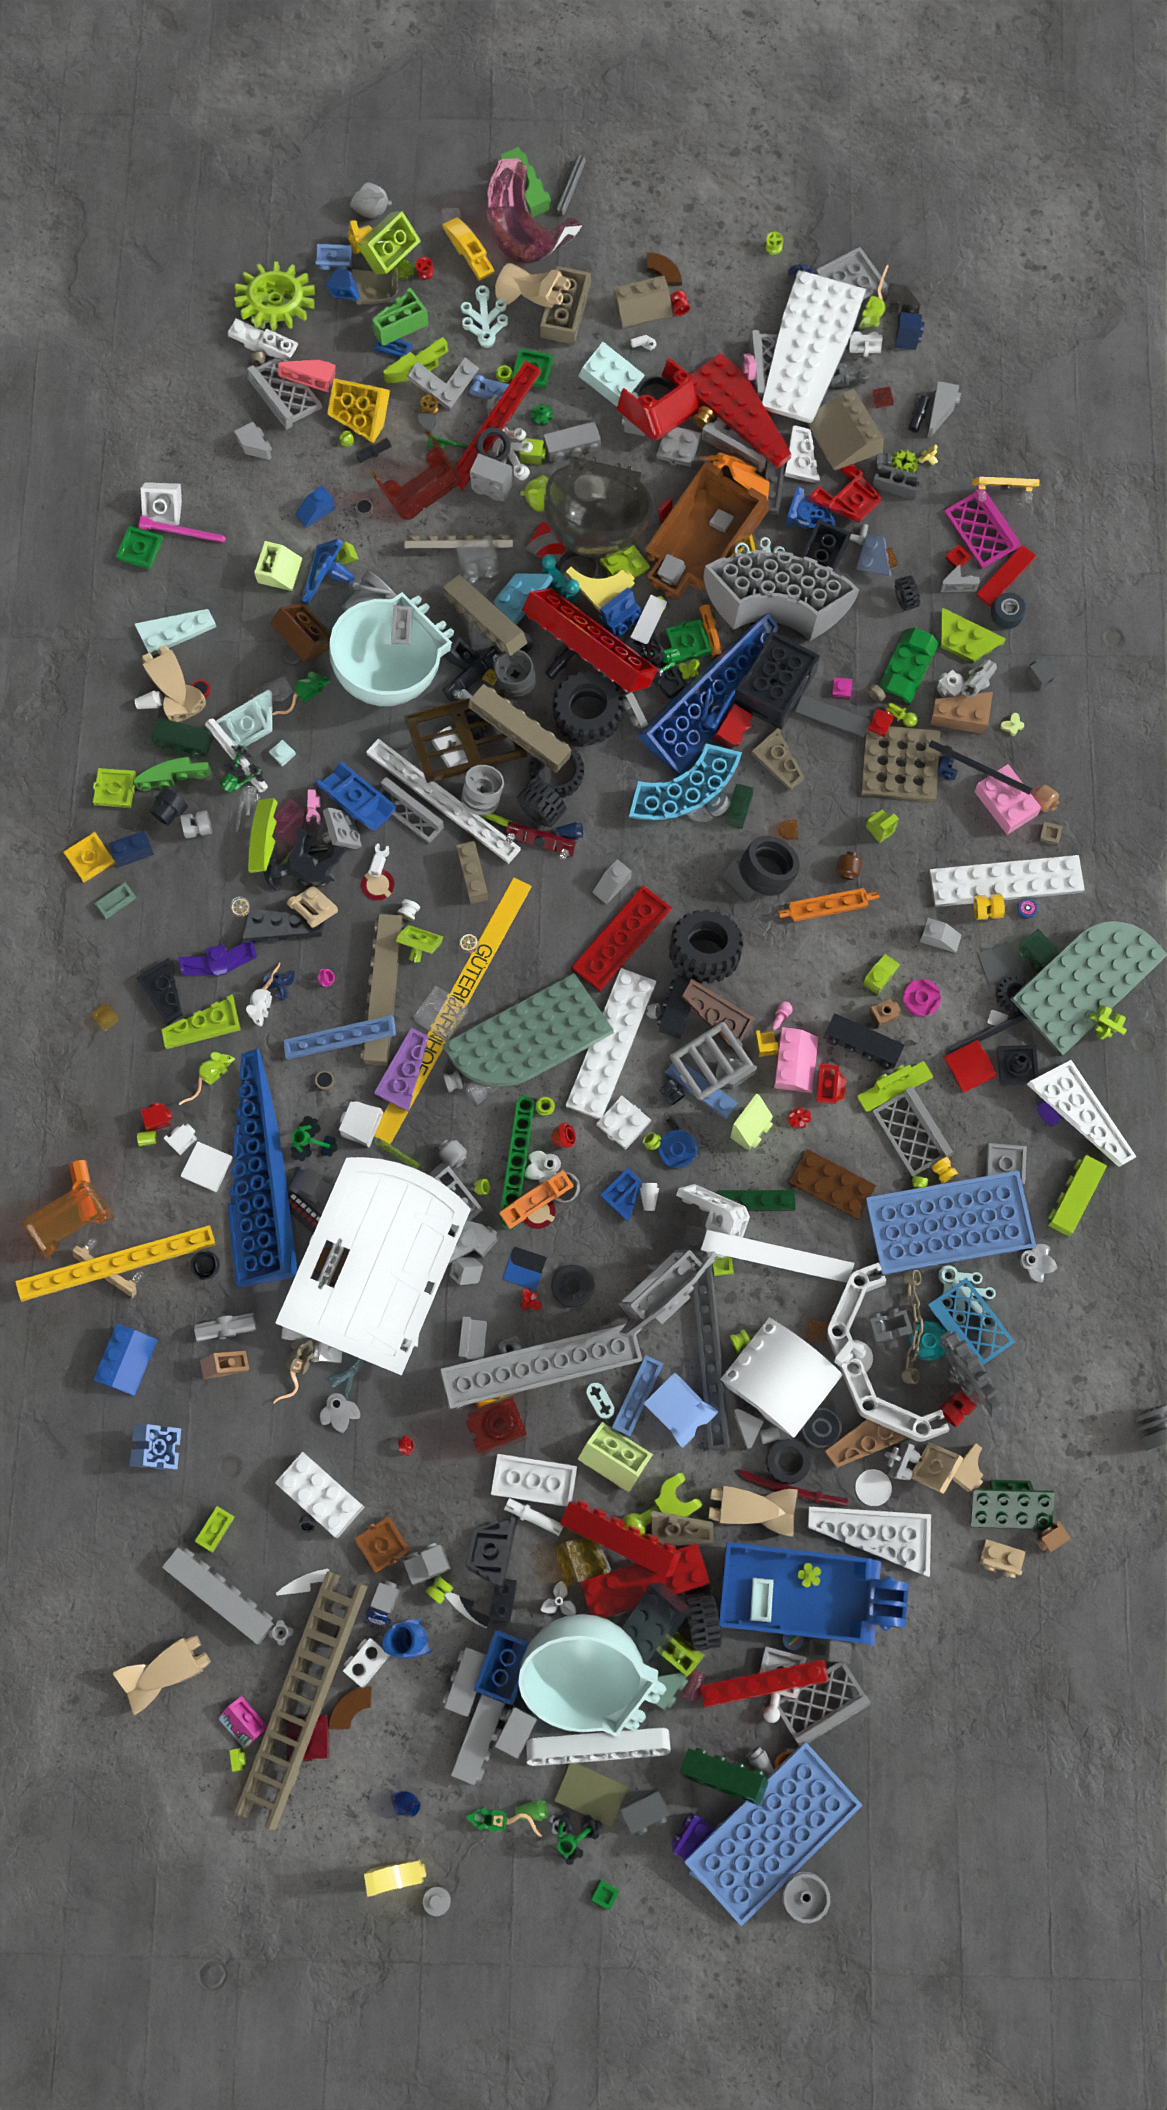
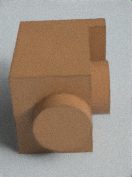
(881, 1018)
(1052, 1537)

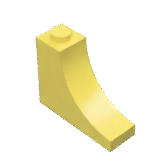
(603, 590)
(394, 1876)

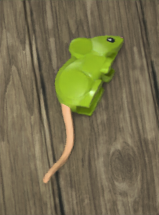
(874, 309)
(210, 1071)

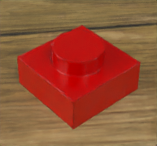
(957, 557)

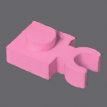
(749, 366)

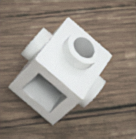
(950, 685)

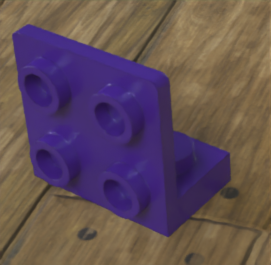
(693, 1834)

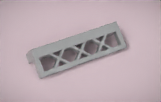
(415, 808)

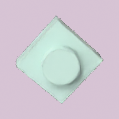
(282, 753)

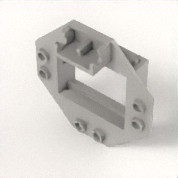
(664, 1290)

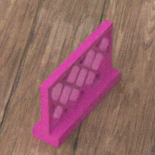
(998, 523)

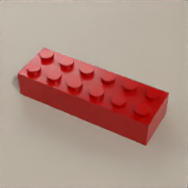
(624, 1588)

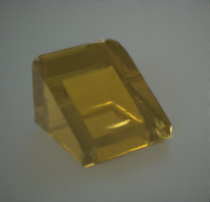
(105, 1016)

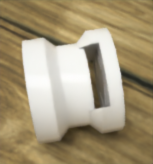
(408, 909)

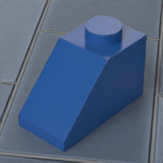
(343, 285)
(315, 506)

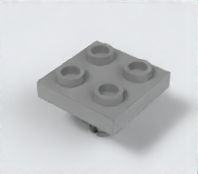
(341, 829)

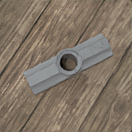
(979, 678)
(225, 1327)

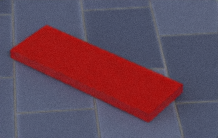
(621, 938)

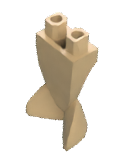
(538, 288)
(180, 700)
(745, 1507)
(172, 1666)

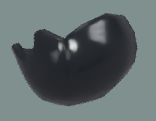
(205, 1264)

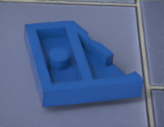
(623, 1194)

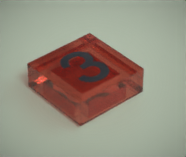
(883, 397)

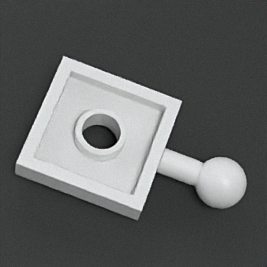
(771, 1661)

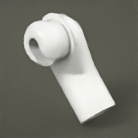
(644, 341)

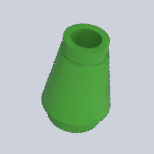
(536, 1810)

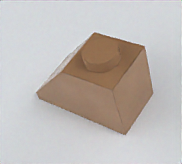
(224, 1364)

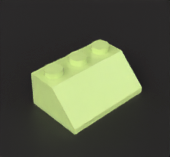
(615, 1456)

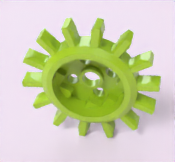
(280, 286)

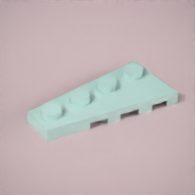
(174, 629)

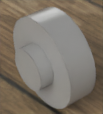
(718, 804)
(436, 1901)

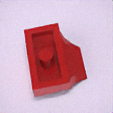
(830, 1084)

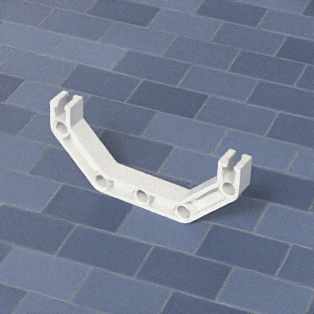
(858, 1383)

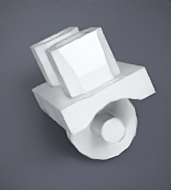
(865, 343)

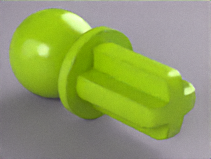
(909, 719)

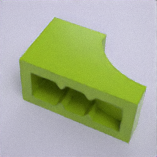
(881, 825)
(880, 974)

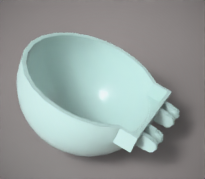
(375, 667)
(587, 1676)

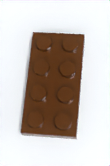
(832, 1184)

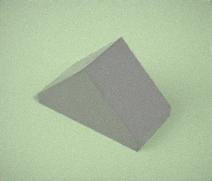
(748, 1427)

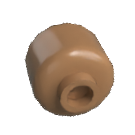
(1046, 798)

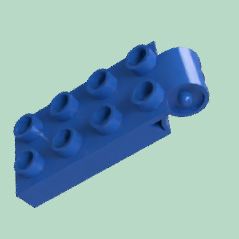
(839, 1608)

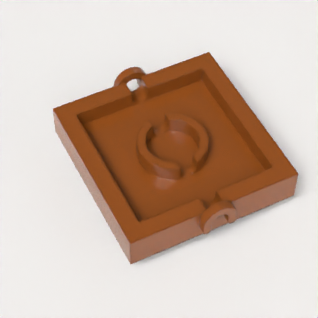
(382, 1544)

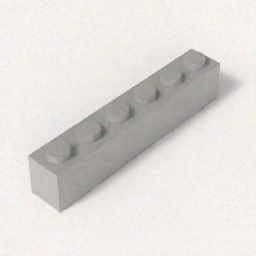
(218, 1595)

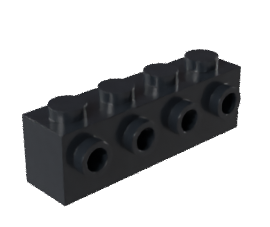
(863, 1041)

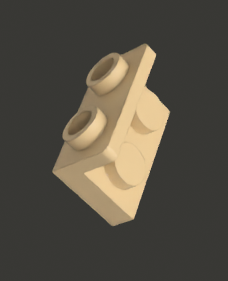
(1002, 1557)

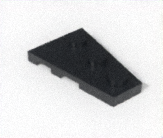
(162, 990)

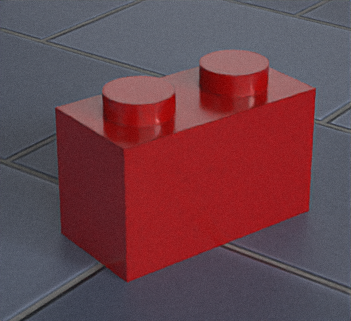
(732, 727)

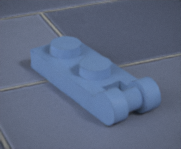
(491, 387)

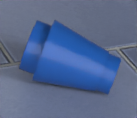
(340, 573)

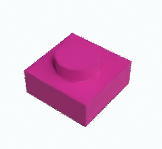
(842, 688)

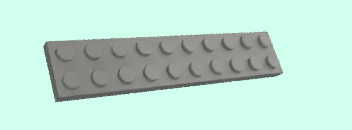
(539, 1366)

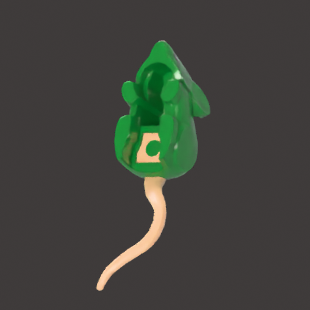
(306, 688)
(495, 1819)

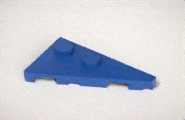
(321, 561)

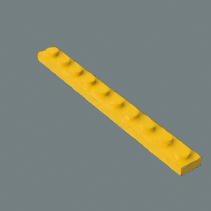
(115, 1263)

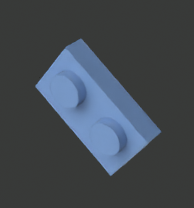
(334, 256)

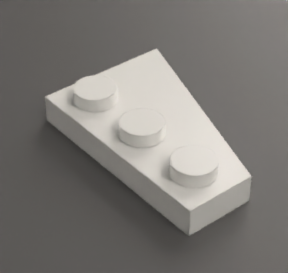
(802, 461)

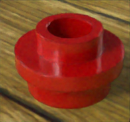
(405, 1445)

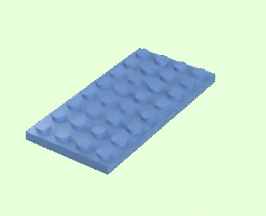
(950, 1222)
(768, 1843)

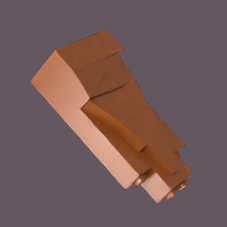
(687, 529)

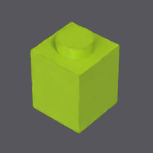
(536, 454)

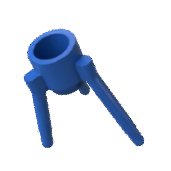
(713, 720)

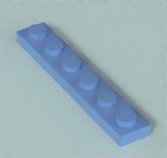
(339, 1037)

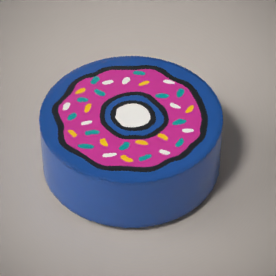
(1027, 908)

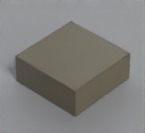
(1050, 833)

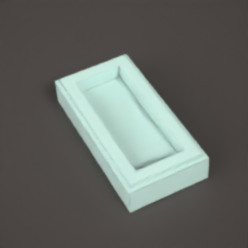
(761, 1600)

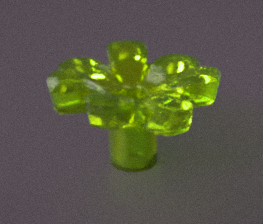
(404, 268)

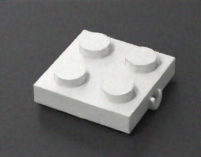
(623, 1122)

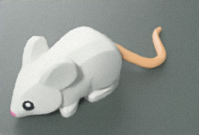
(260, 1001)

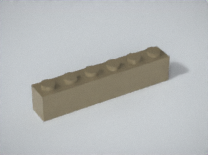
(484, 615)
(520, 728)

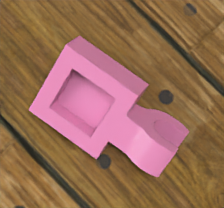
(313, 802)

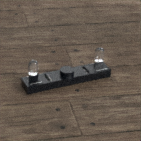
(471, 674)

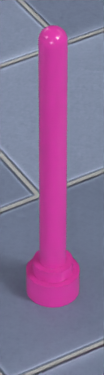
(147, 524)

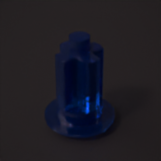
(376, 1617)

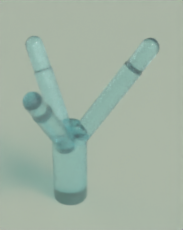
(350, 1373)

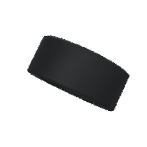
(499, 433)

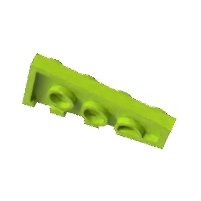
(205, 1024)

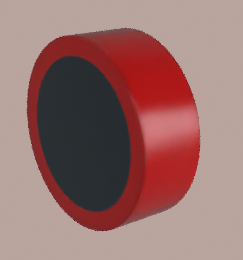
(203, 686)

